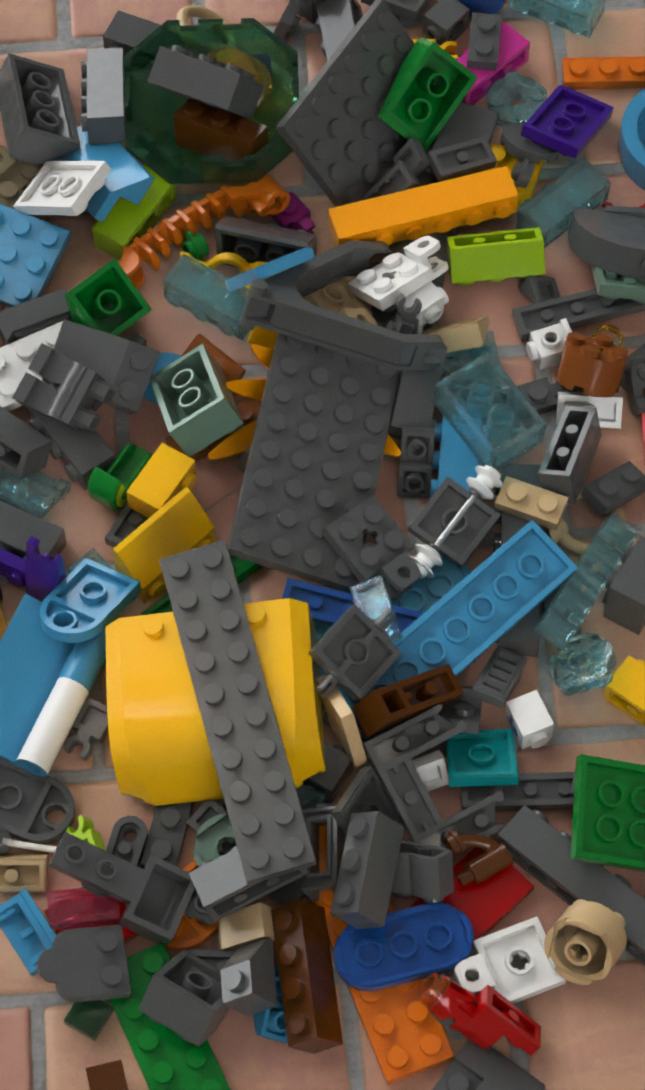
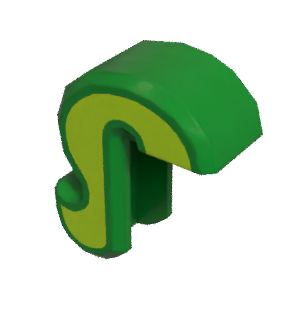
(111, 486)

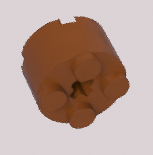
(592, 364)

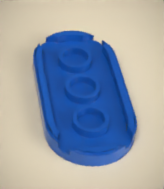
(406, 949)

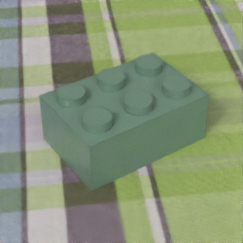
(195, 400)

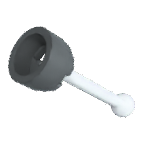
(7, 843)

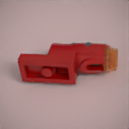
(478, 1017)

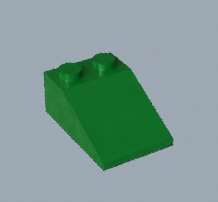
(425, 92)

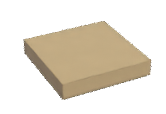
(344, 725)

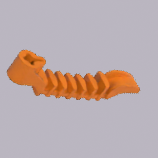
(256, 197)

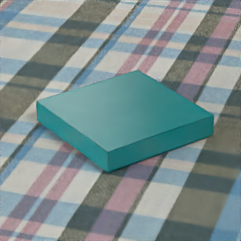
(482, 759)

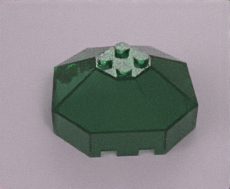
(151, 108)

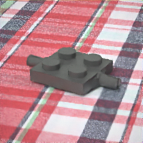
(355, 653)

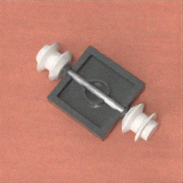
(455, 521)

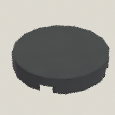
(522, 147)

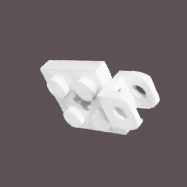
(399, 274)
(494, 959)

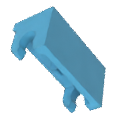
(26, 929)

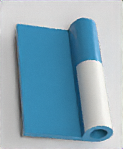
(41, 688)

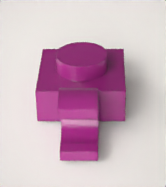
(295, 216)

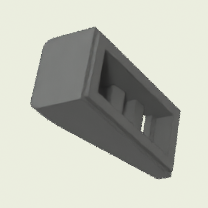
(501, 673)

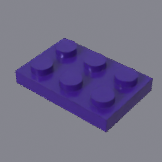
(567, 121)

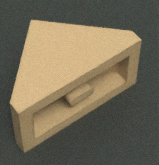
(246, 926)

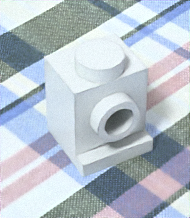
(433, 303)
(547, 344)

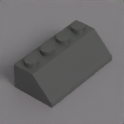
(36, 111)

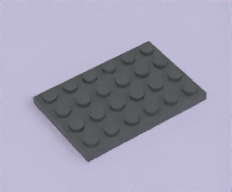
(336, 117)

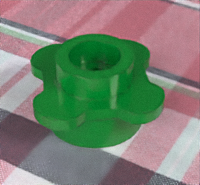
(195, 245)

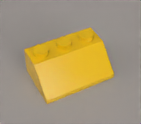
(169, 531)

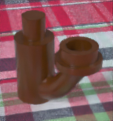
(490, 862)

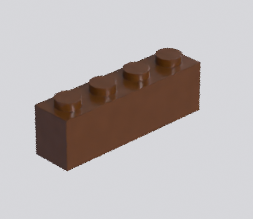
(306, 977)

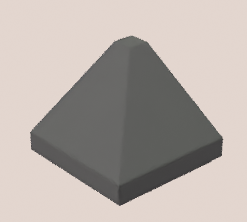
(539, 289)

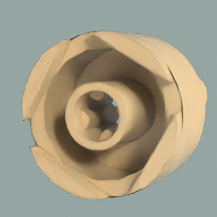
(586, 942)

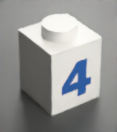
(529, 720)

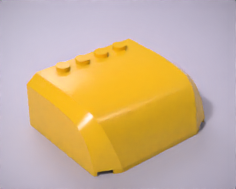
(155, 715)

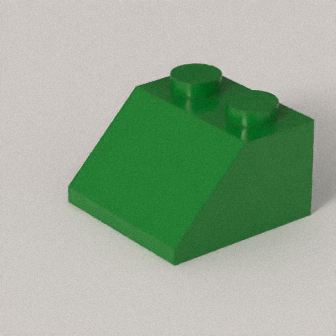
(107, 300)

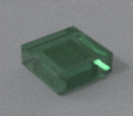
(89, 1017)

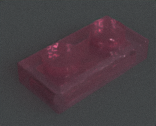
(80, 908)

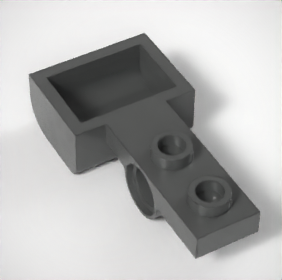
(153, 895)

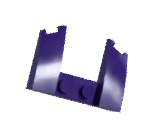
(38, 572)

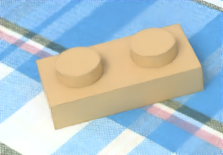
(531, 503)

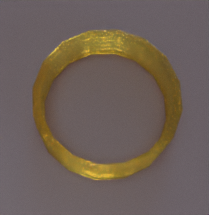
(607, 327)

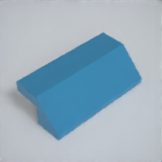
(126, 179)

